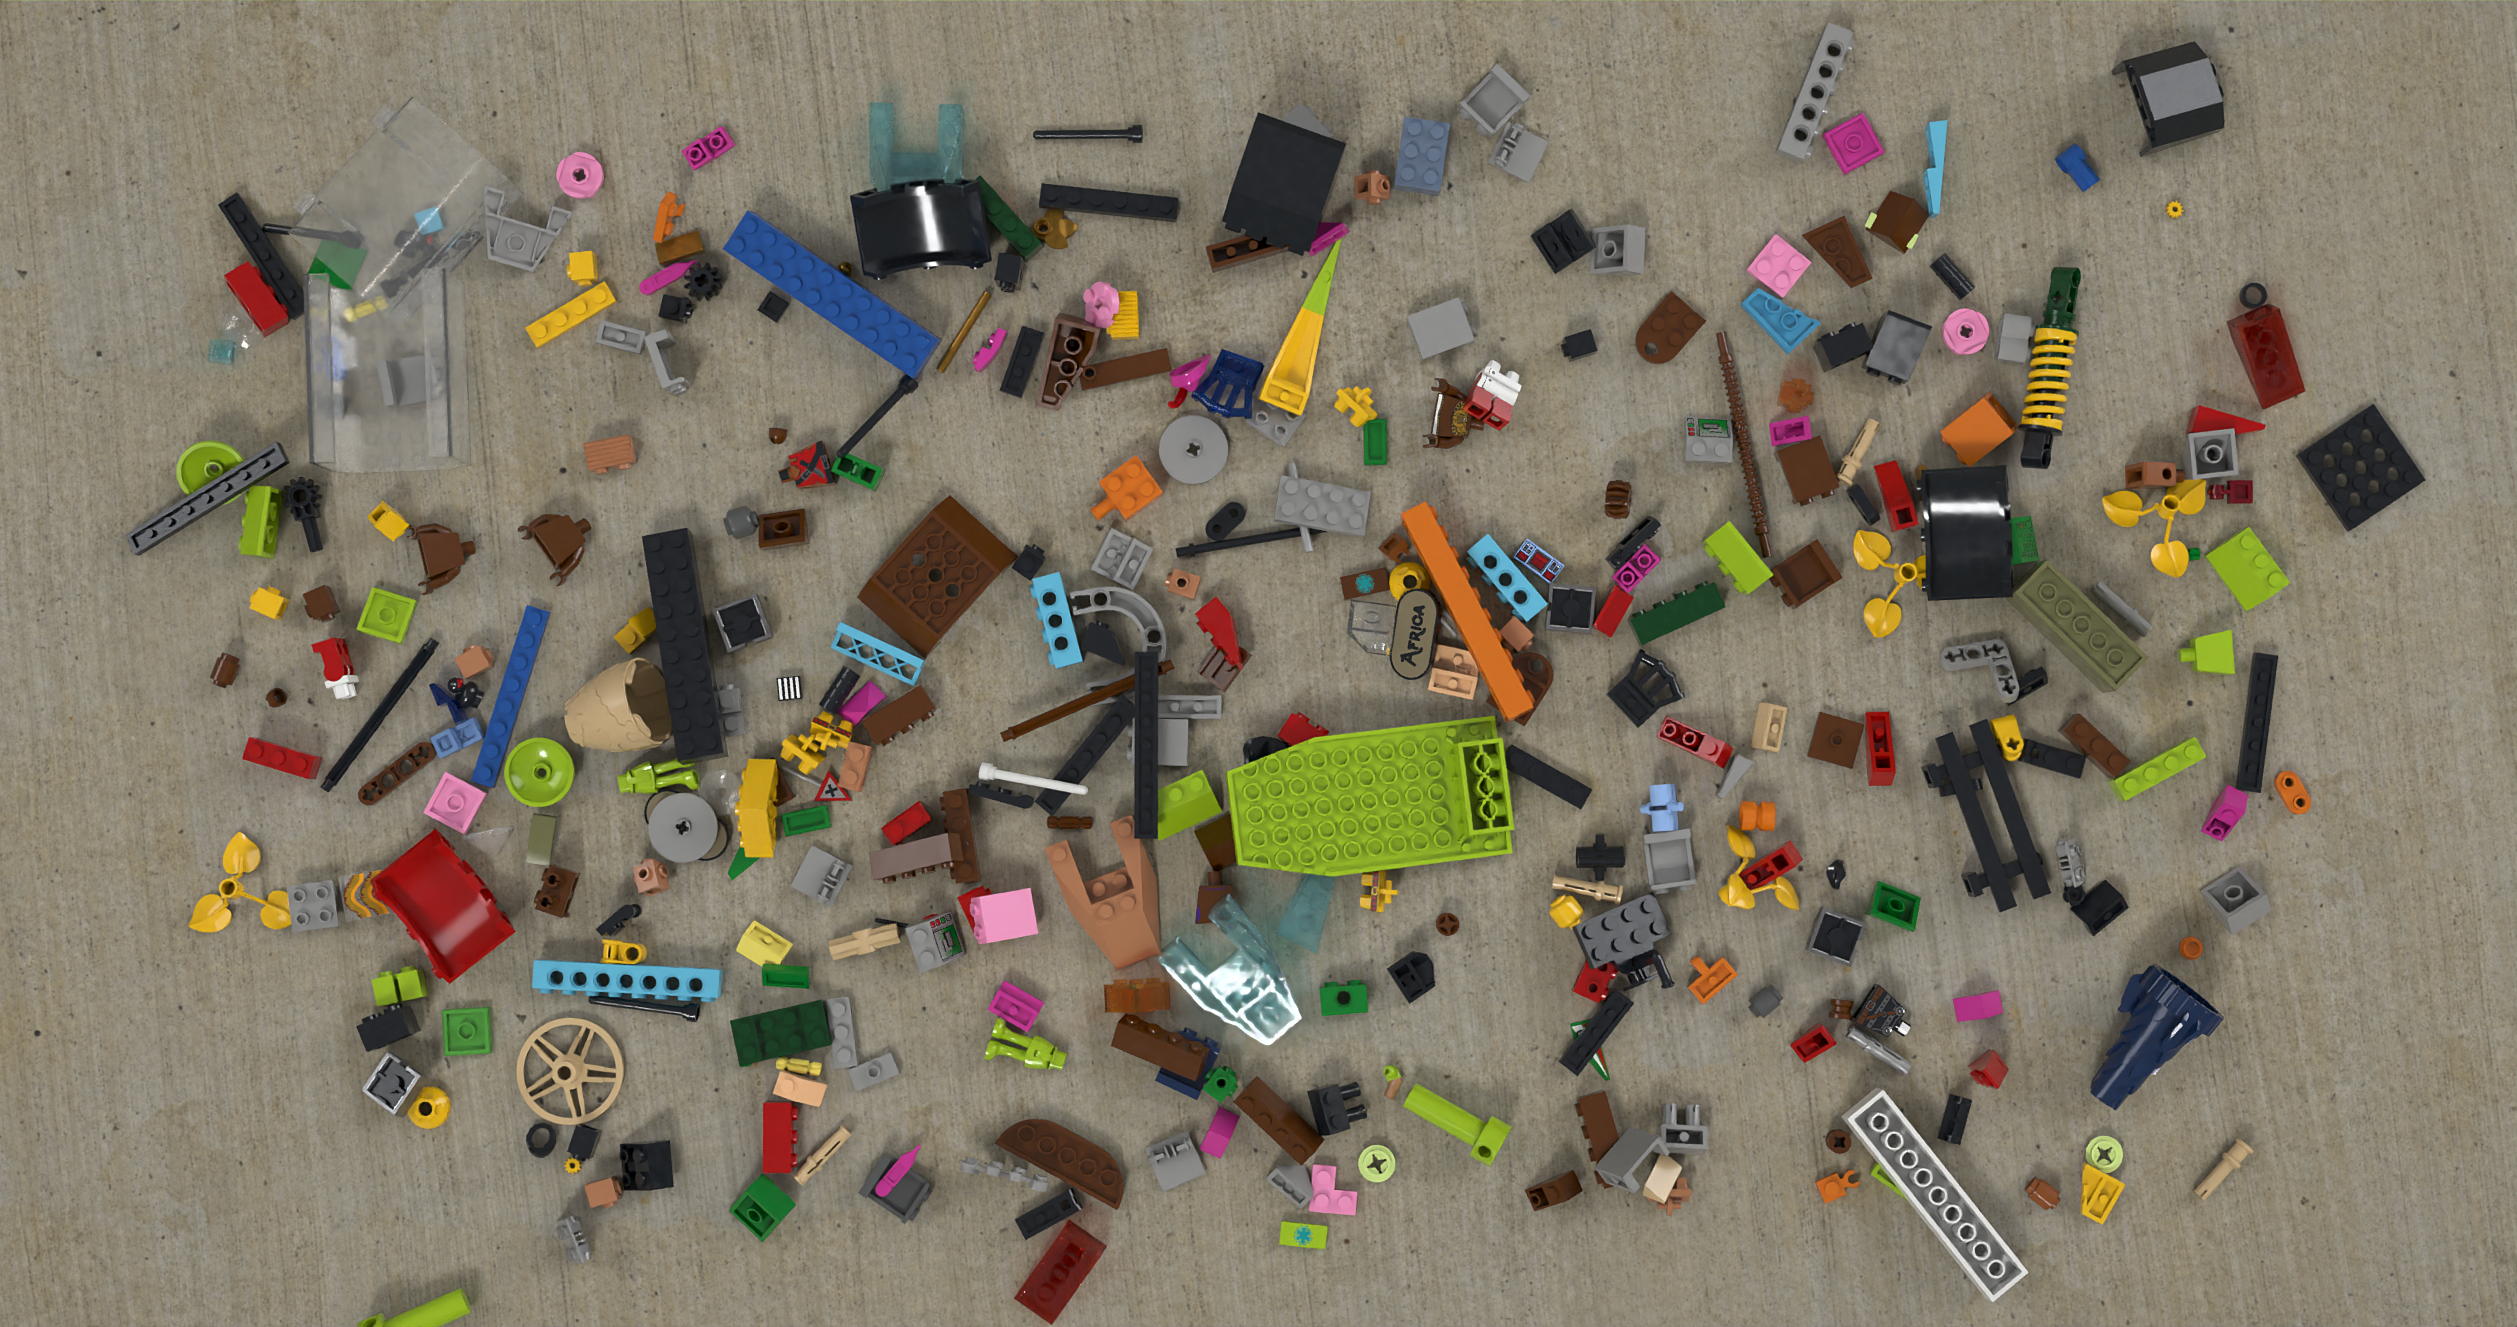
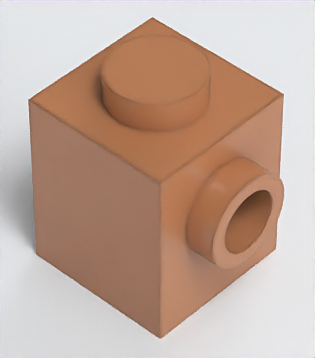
(1183, 584)
(1516, 636)
(474, 661)
(604, 1192)

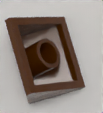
(1898, 221)
(783, 529)
(1218, 842)

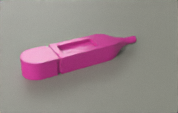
(664, 277)
(896, 1173)

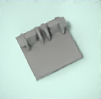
(1518, 152)
(1275, 422)
(2077, 872)
(821, 876)
(313, 905)
(1175, 1161)
(565, 1231)

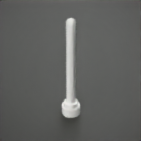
(989, 772)

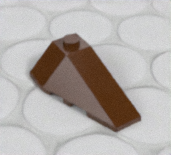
(1069, 352)

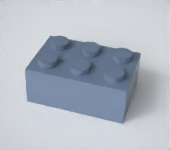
(1421, 156)

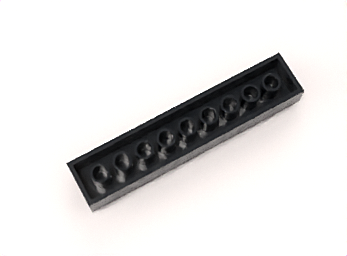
(684, 646)

